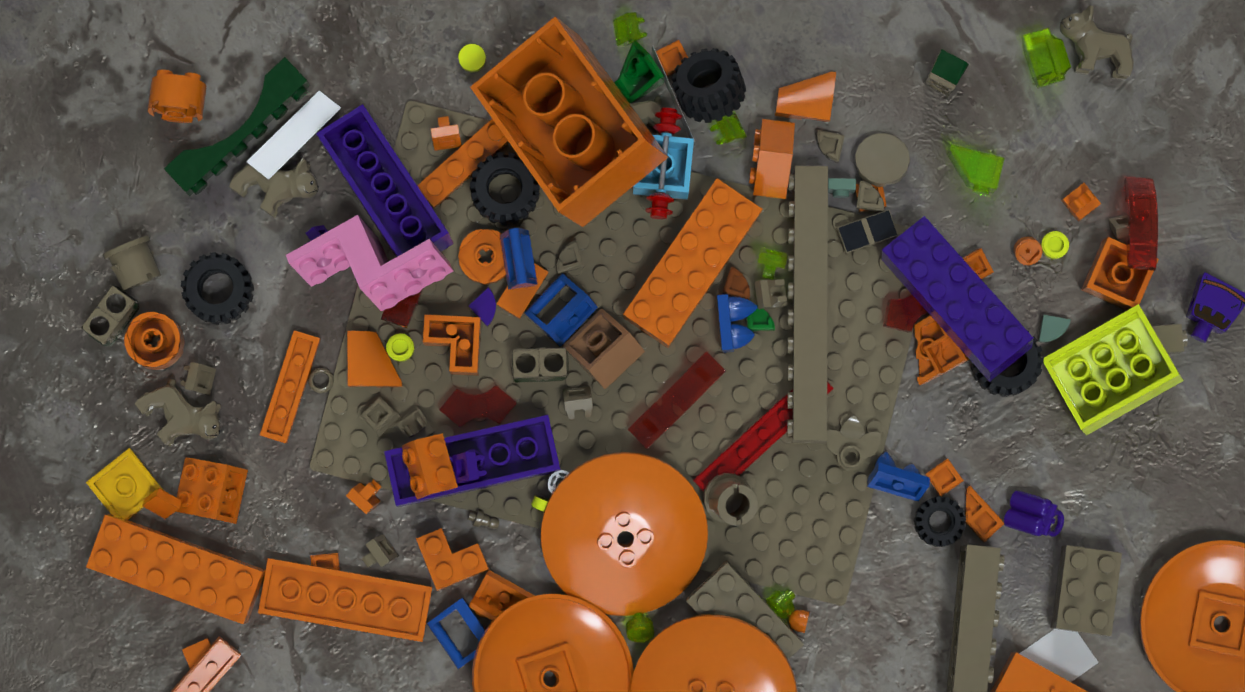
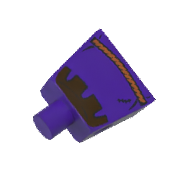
(1213, 306)

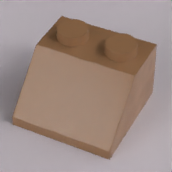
(603, 348)

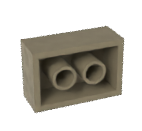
(1086, 590)

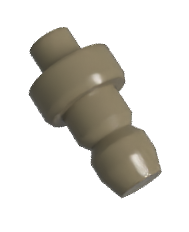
(480, 519)

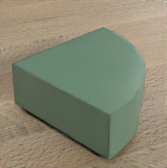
(1052, 328)

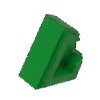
(760, 321)

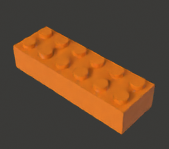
(692, 263)
(176, 568)

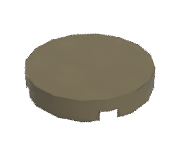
(882, 159)

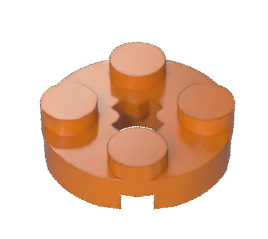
(469, 256)

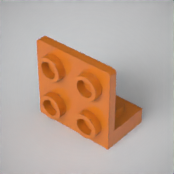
(211, 489)

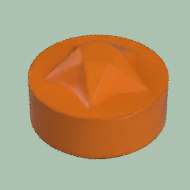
(1027, 250)

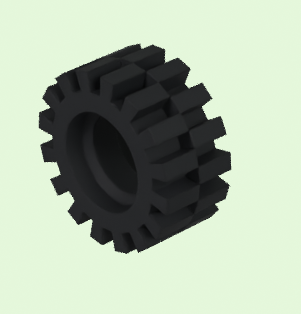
(923, 525)

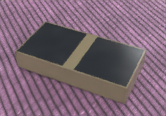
(867, 231)

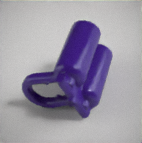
(1033, 515)

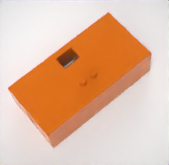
(1027, 676)

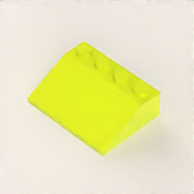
(1112, 370)

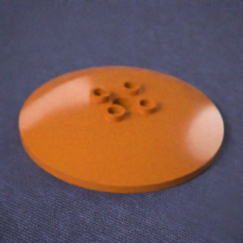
(617, 496)
(1181, 615)
(553, 636)
(713, 656)

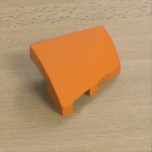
(807, 98)
(935, 351)
(369, 361)

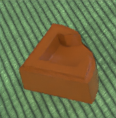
(736, 285)

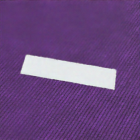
(672, 94)
(293, 134)

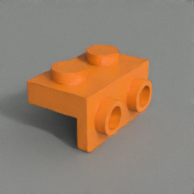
(429, 466)
(496, 595)

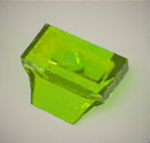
(1045, 57)

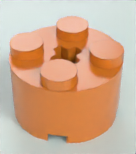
(177, 96)
(168, 348)

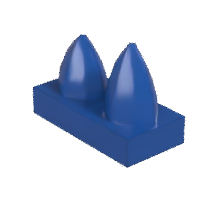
(730, 310)
(897, 481)

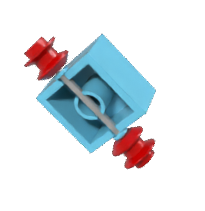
(672, 176)

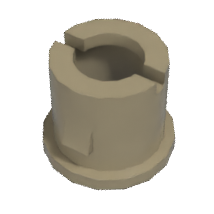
(133, 263)
(718, 492)

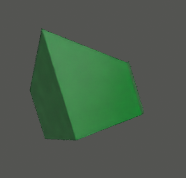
(638, 74)

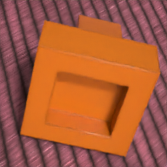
(446, 135)
(1081, 202)
(364, 496)

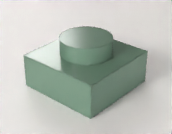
(841, 187)

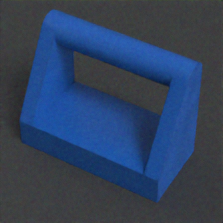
(518, 258)
(569, 318)
(448, 645)

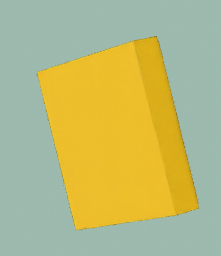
(123, 485)

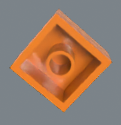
(1112, 279)

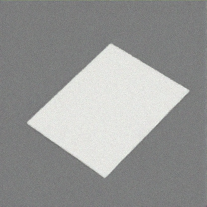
(1062, 654)

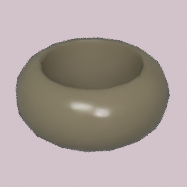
(311, 380)

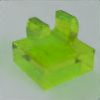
(628, 29)
(730, 129)
(771, 259)

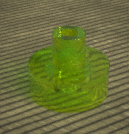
(782, 602)
(639, 628)

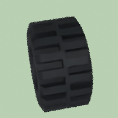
(715, 100)
(497, 211)
(200, 272)
(1020, 382)

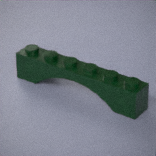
(196, 166)

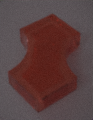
(903, 313)
(490, 405)

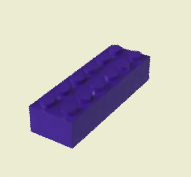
(382, 183)
(957, 298)
(510, 455)

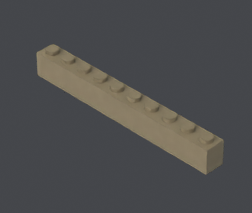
(810, 305)

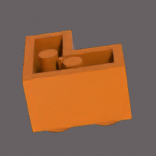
(774, 157)
(461, 335)
(449, 567)

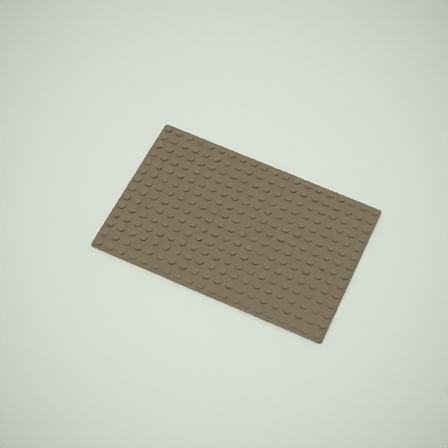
(807, 504)

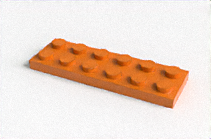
(345, 600)

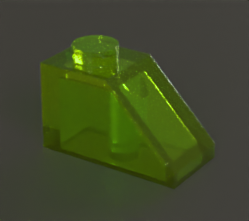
(976, 168)

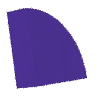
(484, 307)

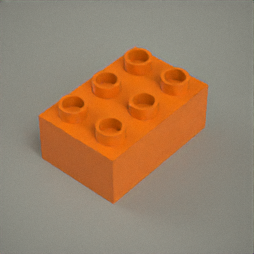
(568, 122)

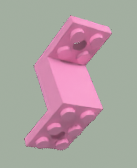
(357, 247)

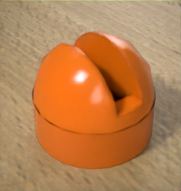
(798, 620)

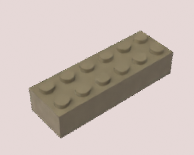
(974, 619)

